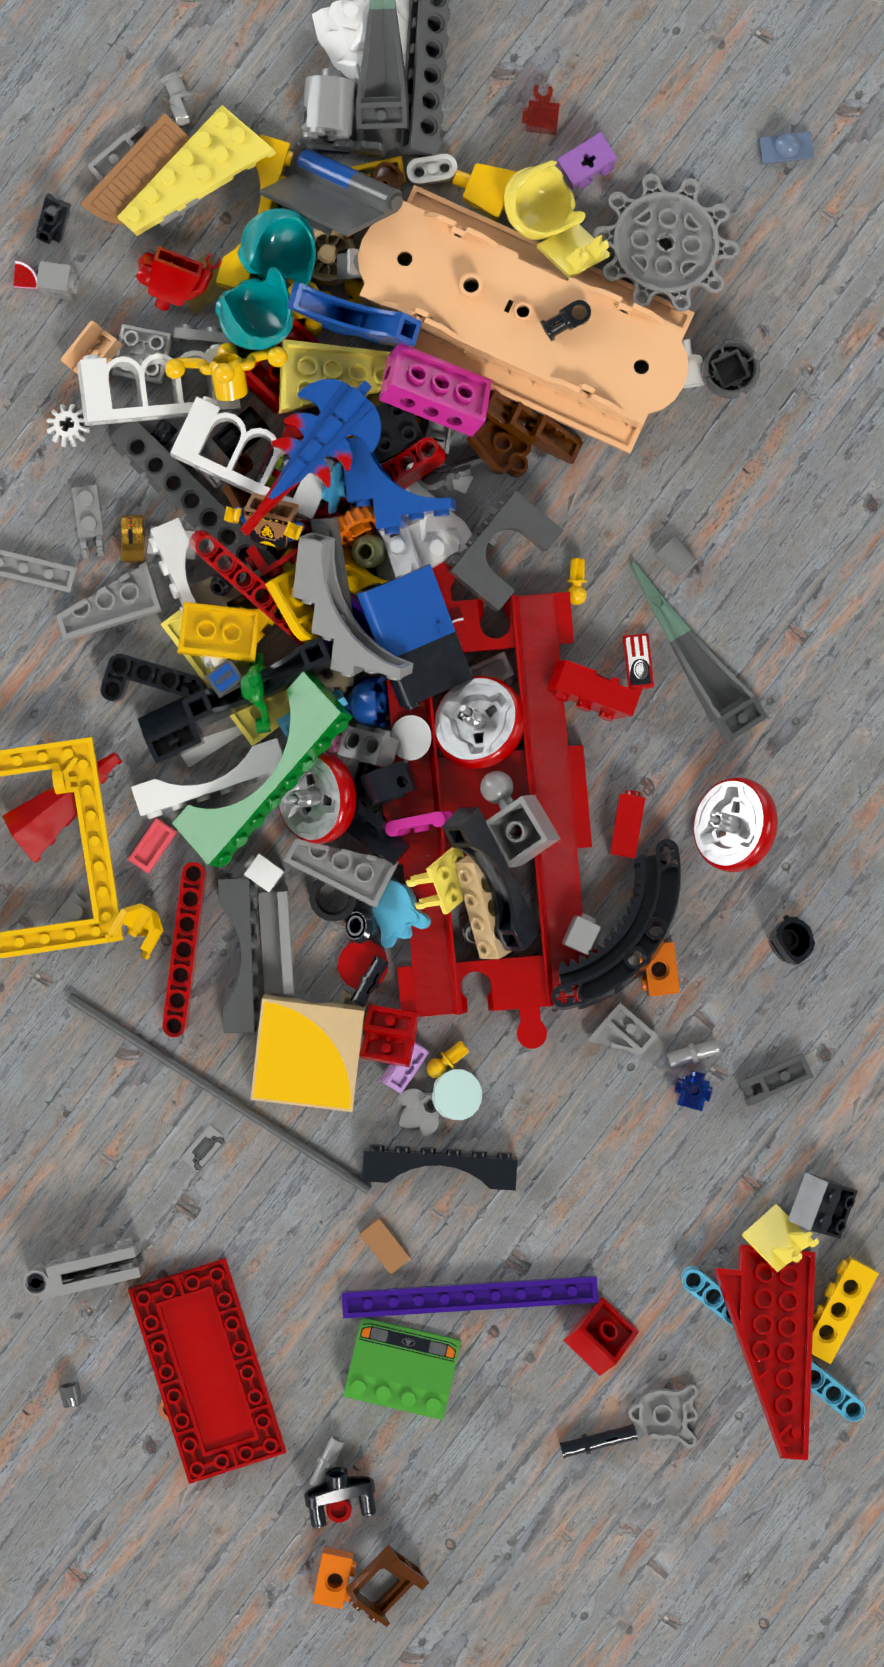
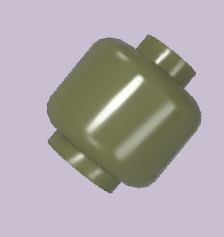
(369, 551)

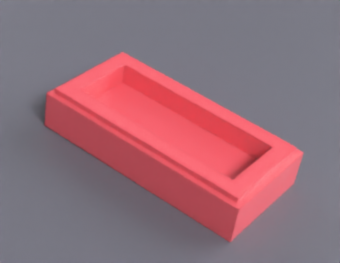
(152, 845)

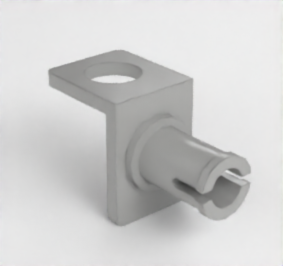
(348, 265)

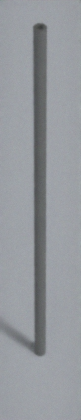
(218, 1093)

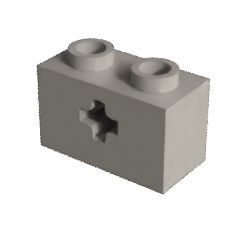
(57, 280)

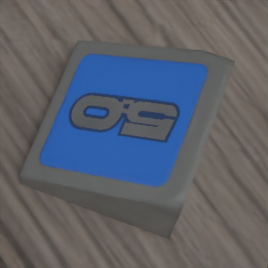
(224, 678)

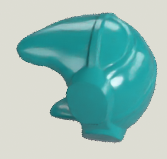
(281, 241)
(256, 312)

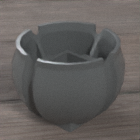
(748, 364)

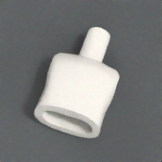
(694, 375)

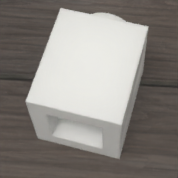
(263, 871)

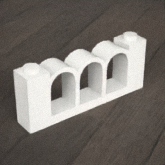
(96, 395)
(195, 433)

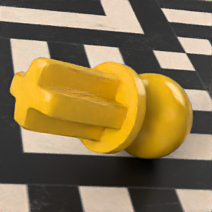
(577, 575)
(437, 1066)

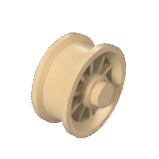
(326, 257)

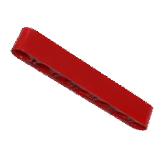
(397, 470)
(230, 572)
(179, 961)

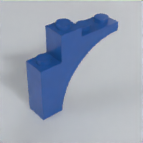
(353, 319)
(391, 502)

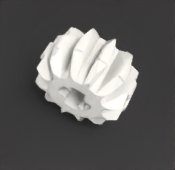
(63, 418)

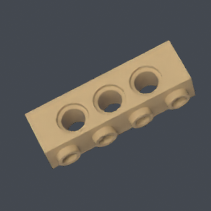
(479, 908)

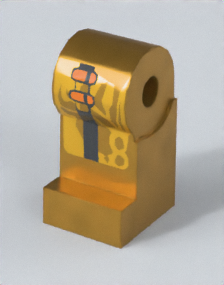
(133, 539)

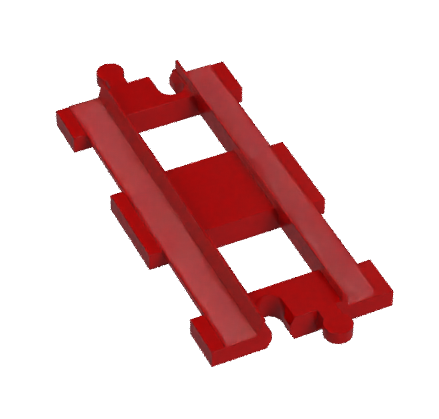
(543, 769)

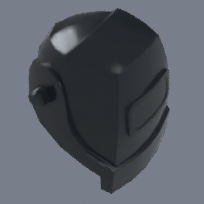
(792, 940)

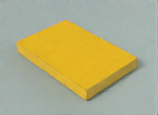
(219, 632)

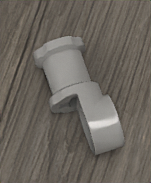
(178, 95)

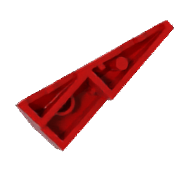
(44, 816)

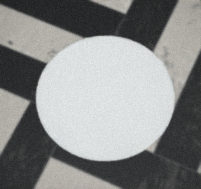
(413, 737)

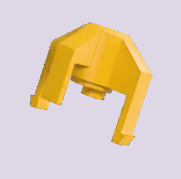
(140, 921)

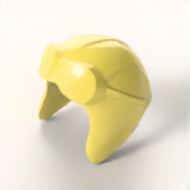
(540, 202)

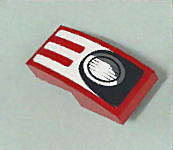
(638, 661)

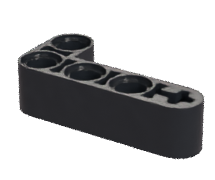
(155, 680)

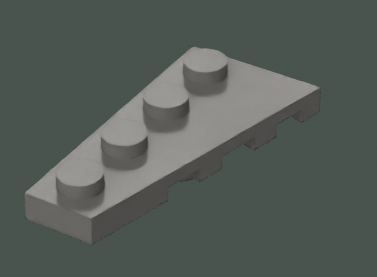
(118, 603)
(350, 872)

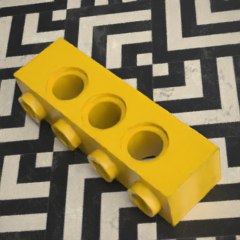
(848, 1269)

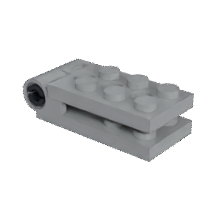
(53, 1279)

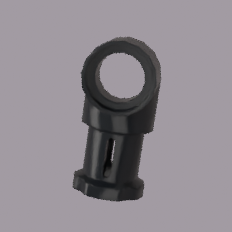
(565, 319)

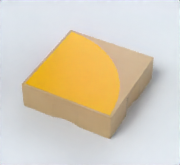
(307, 1053)

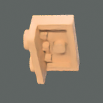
(91, 341)

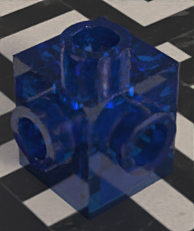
(693, 1100)

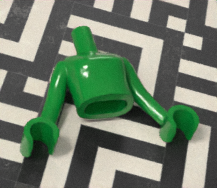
(253, 690)

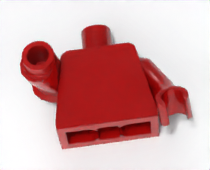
(173, 276)

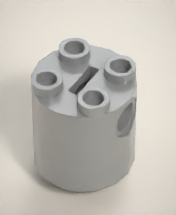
(328, 106)

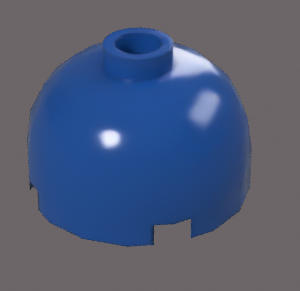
(369, 702)

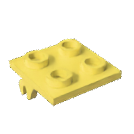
(574, 250)
(445, 880)
(778, 1238)

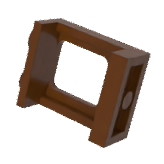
(398, 1565)

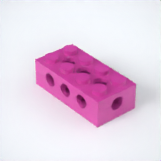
(435, 389)

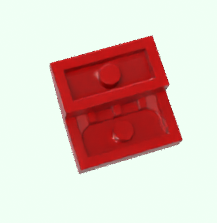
(389, 1035)

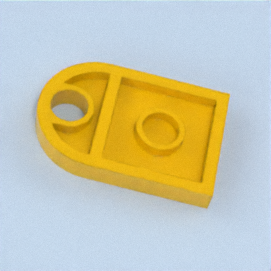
(295, 612)

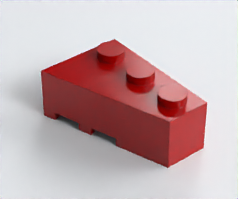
(593, 691)

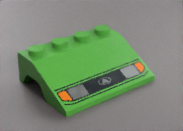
(402, 1368)

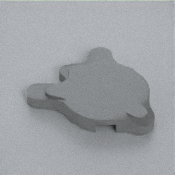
(666, 1412)

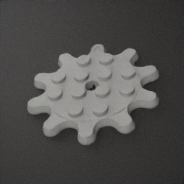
(672, 217)

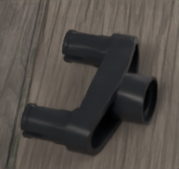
(339, 1487)

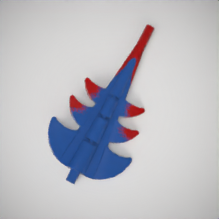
(342, 413)

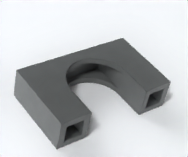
(472, 566)

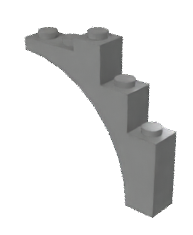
(318, 586)

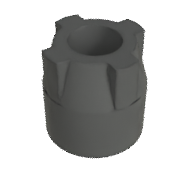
(70, 1394)

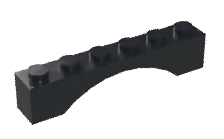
(310, 657)
(513, 918)
(385, 1164)

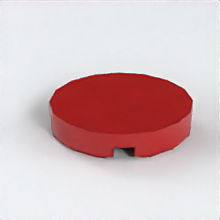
(356, 960)

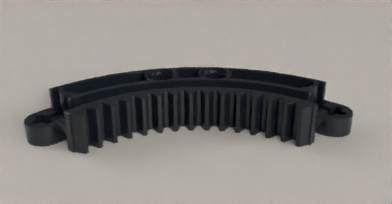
(652, 905)

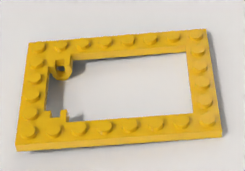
(79, 766)

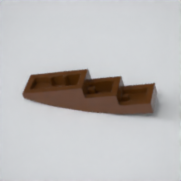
(534, 429)

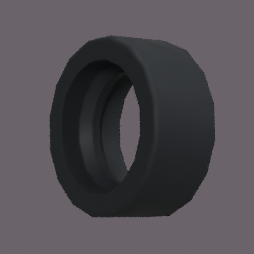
(324, 914)

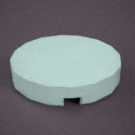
(457, 1094)

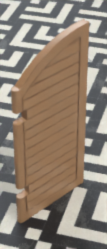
(135, 170)

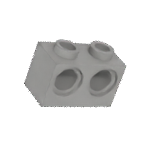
(368, 746)

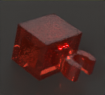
(541, 114)

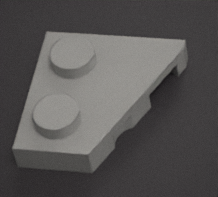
(623, 1031)

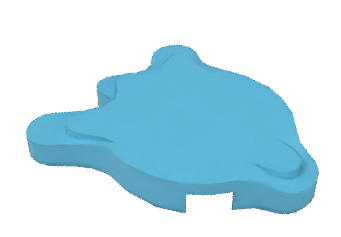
(398, 913)

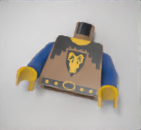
(275, 528)

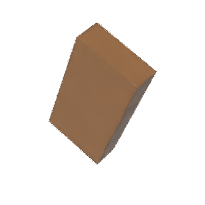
(385, 1245)

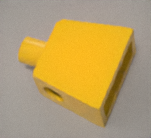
(484, 189)

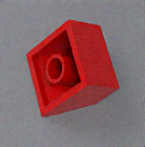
(601, 1336)

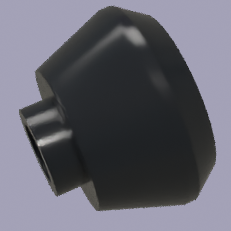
(360, 926)

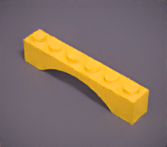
(269, 171)

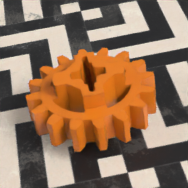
(355, 524)

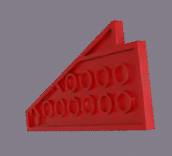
(775, 1334)

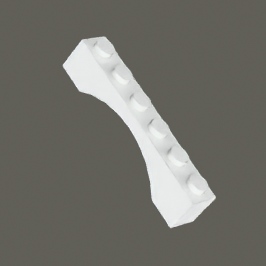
(172, 546)
(159, 795)

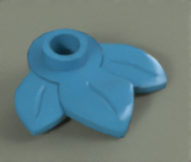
(337, 488)

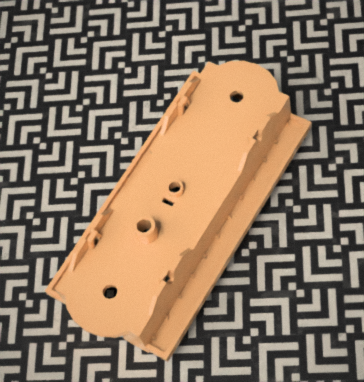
(476, 333)

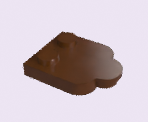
(500, 450)

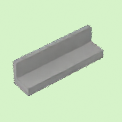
(276, 942)

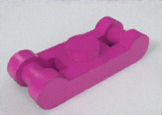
(418, 823)

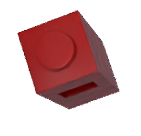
(627, 824)

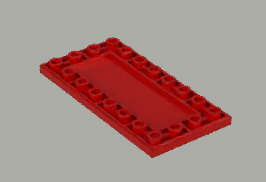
(207, 1370)

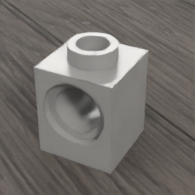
(581, 933)

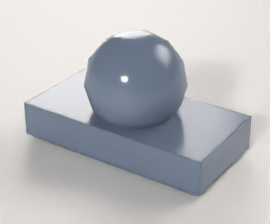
(786, 148)

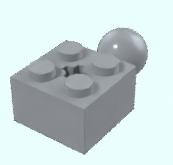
(515, 817)

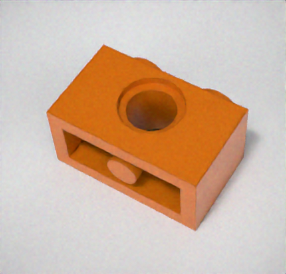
(668, 981)
(333, 1562)

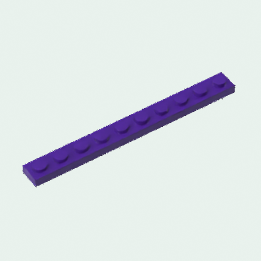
(470, 1297)

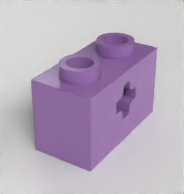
(593, 149)

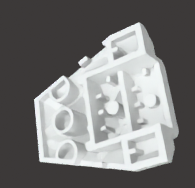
(343, 31)
(433, 537)

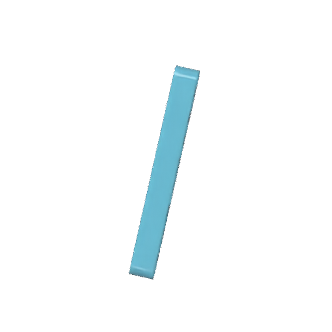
(818, 1386)

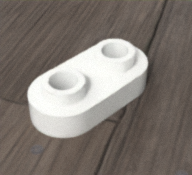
(431, 168)

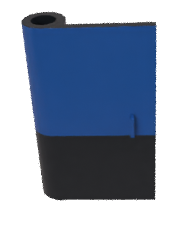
(414, 624)

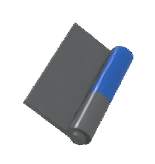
(334, 194)

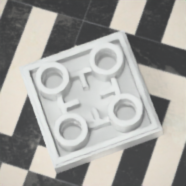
(138, 345)

